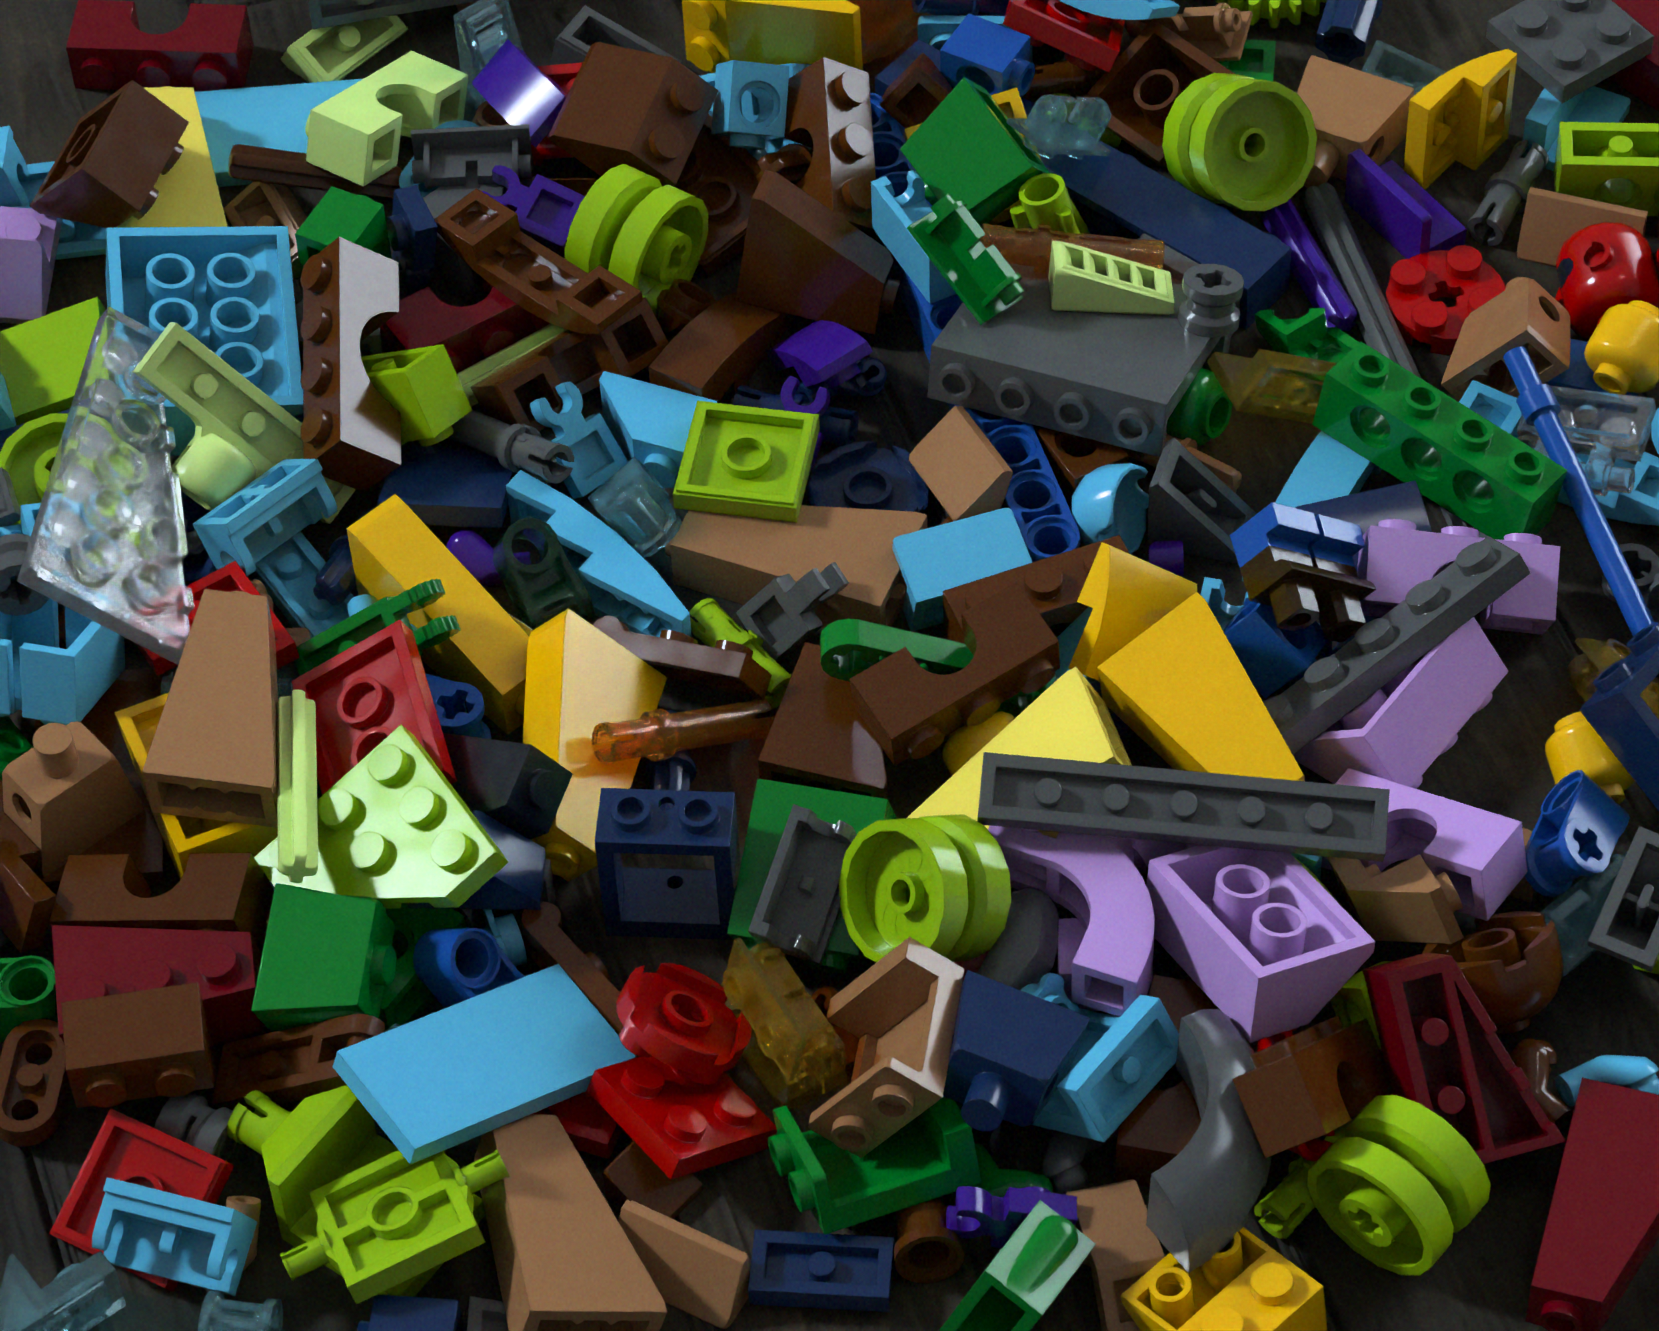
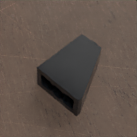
(508, 782)

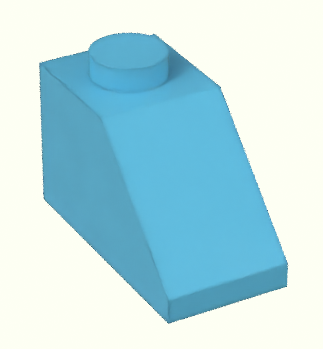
(648, 422)

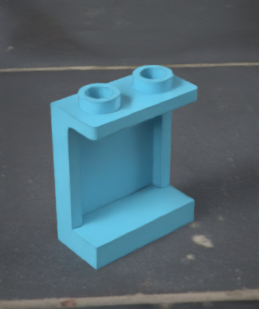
(1112, 1070)

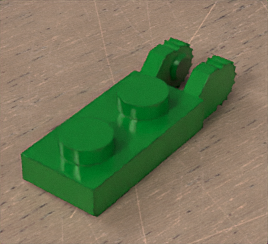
(375, 618)

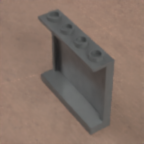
(1071, 370)

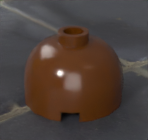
(1510, 965)

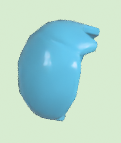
(1111, 505)

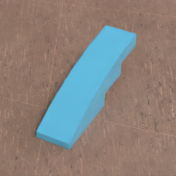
(610, 569)

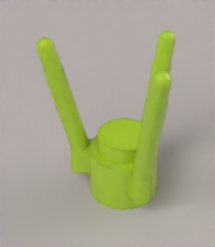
(1047, 202)

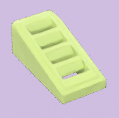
(1106, 283)

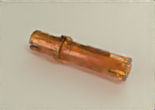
(1033, 246)
(661, 733)

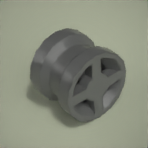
(1211, 300)
(14, 596)

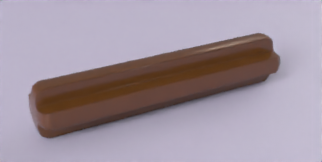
(292, 170)

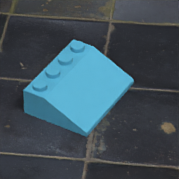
(222, 288)

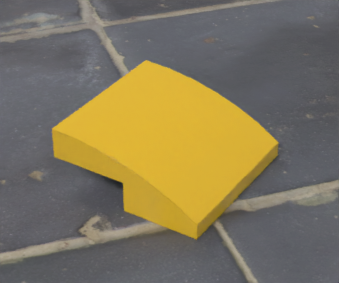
(1460, 116)
(1125, 601)

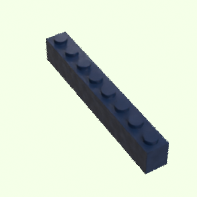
(1130, 200)

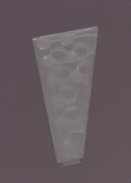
(112, 507)

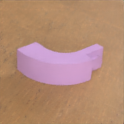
(1108, 899)

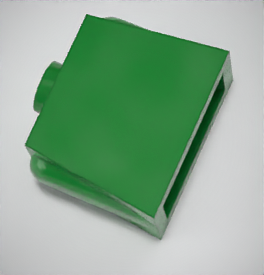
(971, 153)
(323, 958)
(1023, 1275)

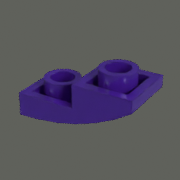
(520, 91)
(821, 353)

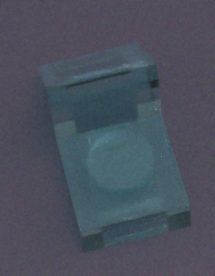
(73, 1302)

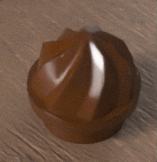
(680, 305)

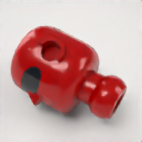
(1602, 269)

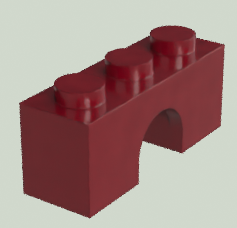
(204, 53)
(466, 331)

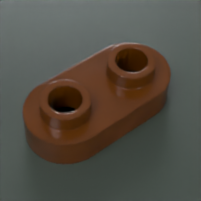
(29, 1086)

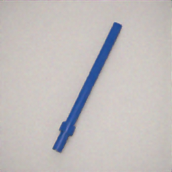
(1541, 410)

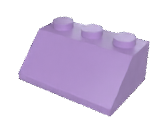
(1412, 715)
(1255, 934)

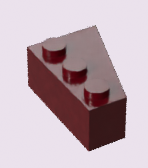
(126, 960)
(1450, 1060)

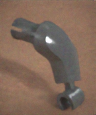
(1028, 942)

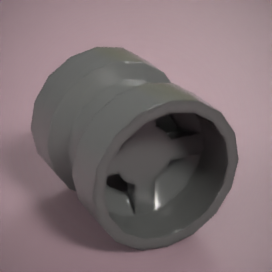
(199, 1125)

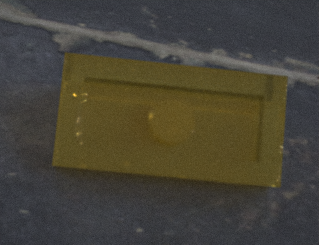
(1272, 383)

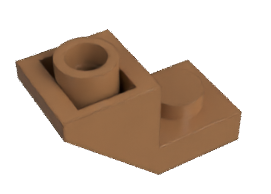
(1400, 902)
(1124, 1247)

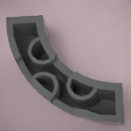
(1219, 1174)

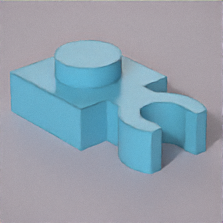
(590, 439)

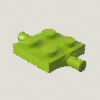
(395, 1220)

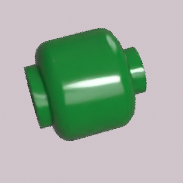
(1201, 411)

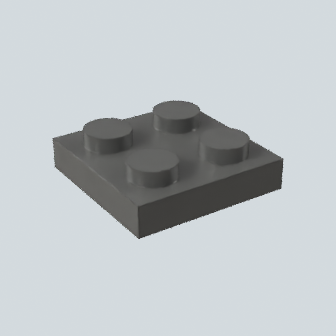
(1570, 42)

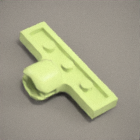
(236, 423)

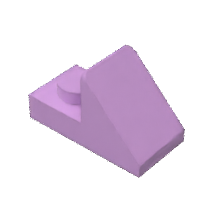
(26, 262)

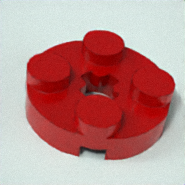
(1438, 274)
(681, 1021)

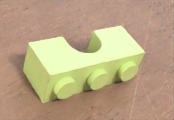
(362, 126)

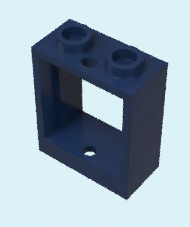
(1622, 714)
(663, 899)

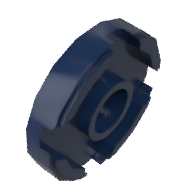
(868, 479)

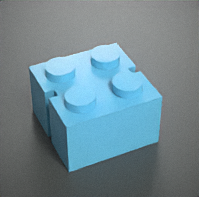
(51, 680)

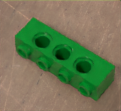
(1439, 443)

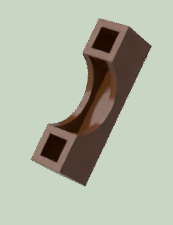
(344, 416)

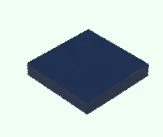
(450, 486)

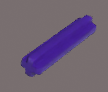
(1311, 266)

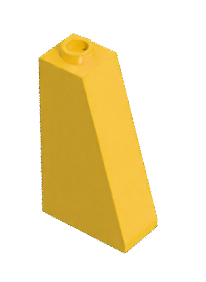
(398, 551)
(572, 685)
(1194, 699)

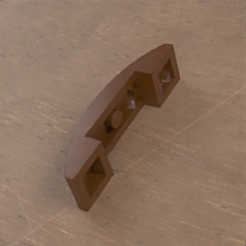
(530, 273)

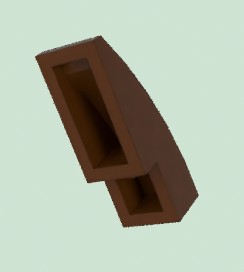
(719, 349)

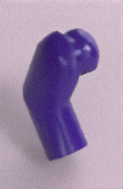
(477, 556)

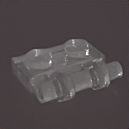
(1603, 427)

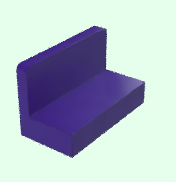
(1399, 207)

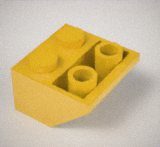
(1236, 1290)

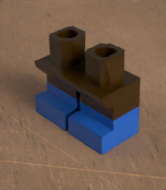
(1303, 569)

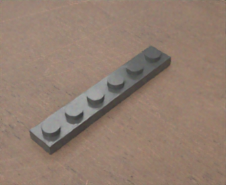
(1395, 641)
(1184, 806)

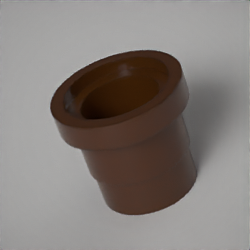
(925, 1246)

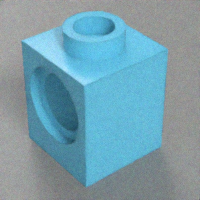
(769, 86)

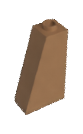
(742, 554)
(220, 718)
(558, 1241)

